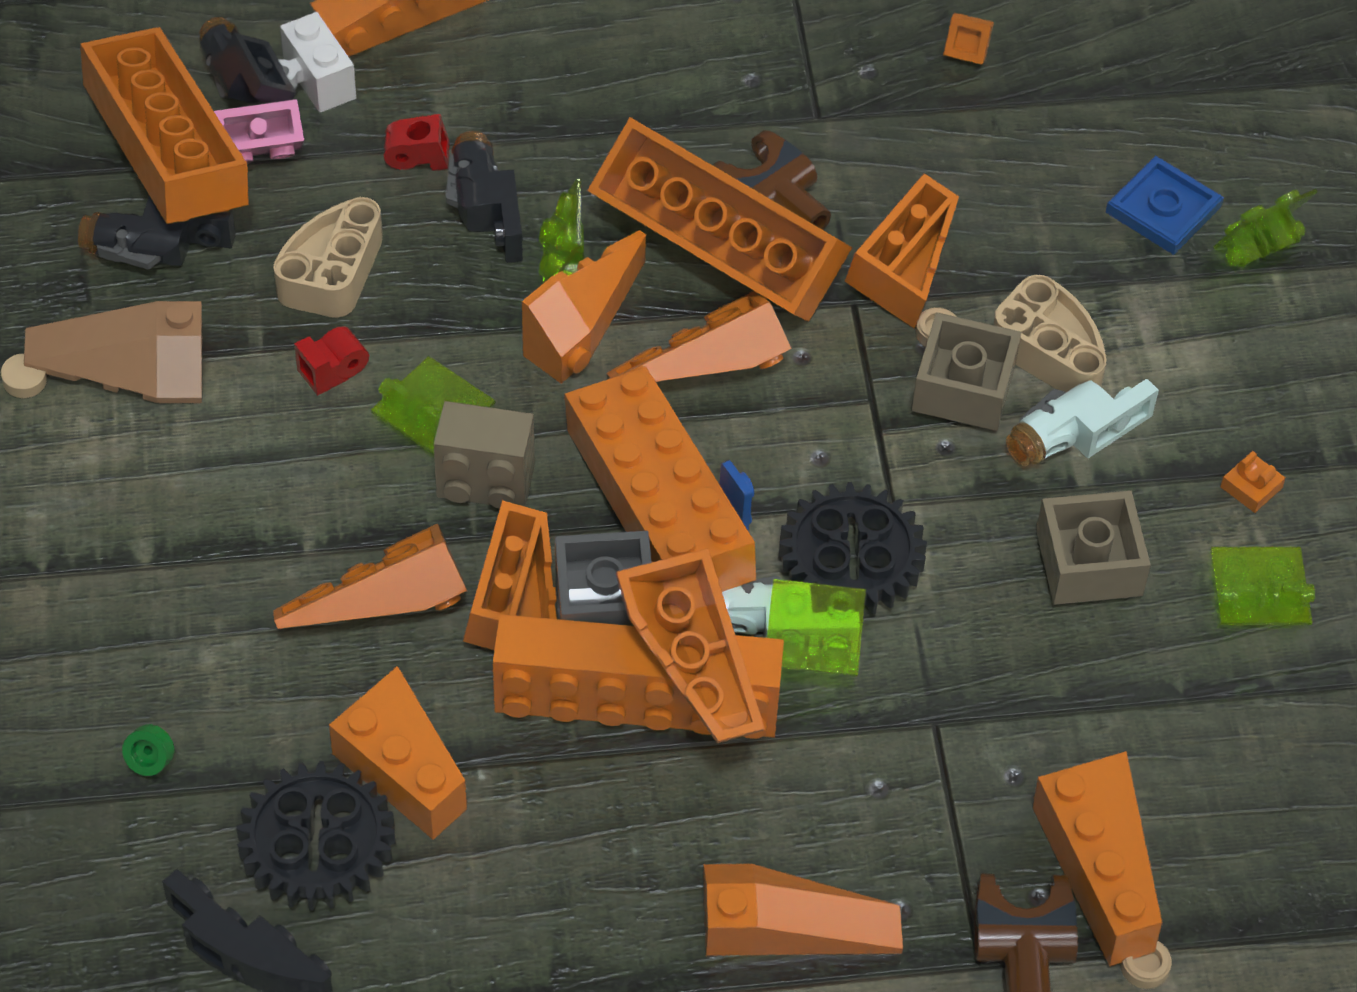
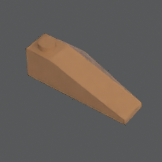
(133, 348)

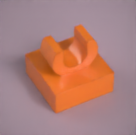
(968, 38)
(1253, 482)

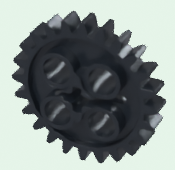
(894, 547)
(361, 835)

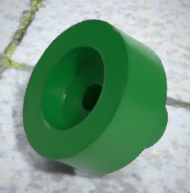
(148, 750)

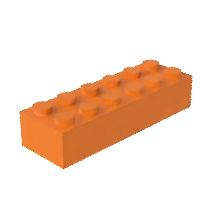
(164, 125)
(719, 219)
(657, 474)
(610, 675)

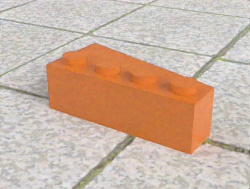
(371, 22)
(1102, 849)

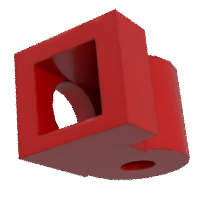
(416, 143)
(330, 359)

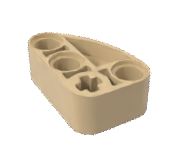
(330, 259)
(1057, 334)

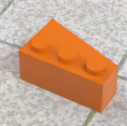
(904, 251)
(514, 574)
(402, 753)

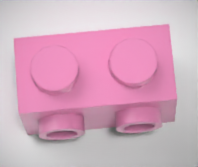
(264, 129)

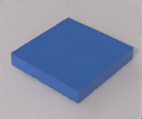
(1164, 205)

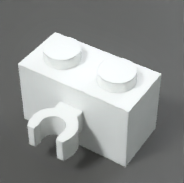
(317, 62)

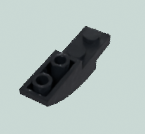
(251, 954)

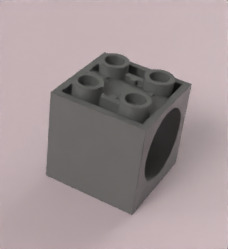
(587, 574)

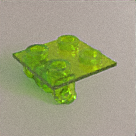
(1264, 230)
(563, 235)
(418, 400)
(1261, 586)
(818, 626)

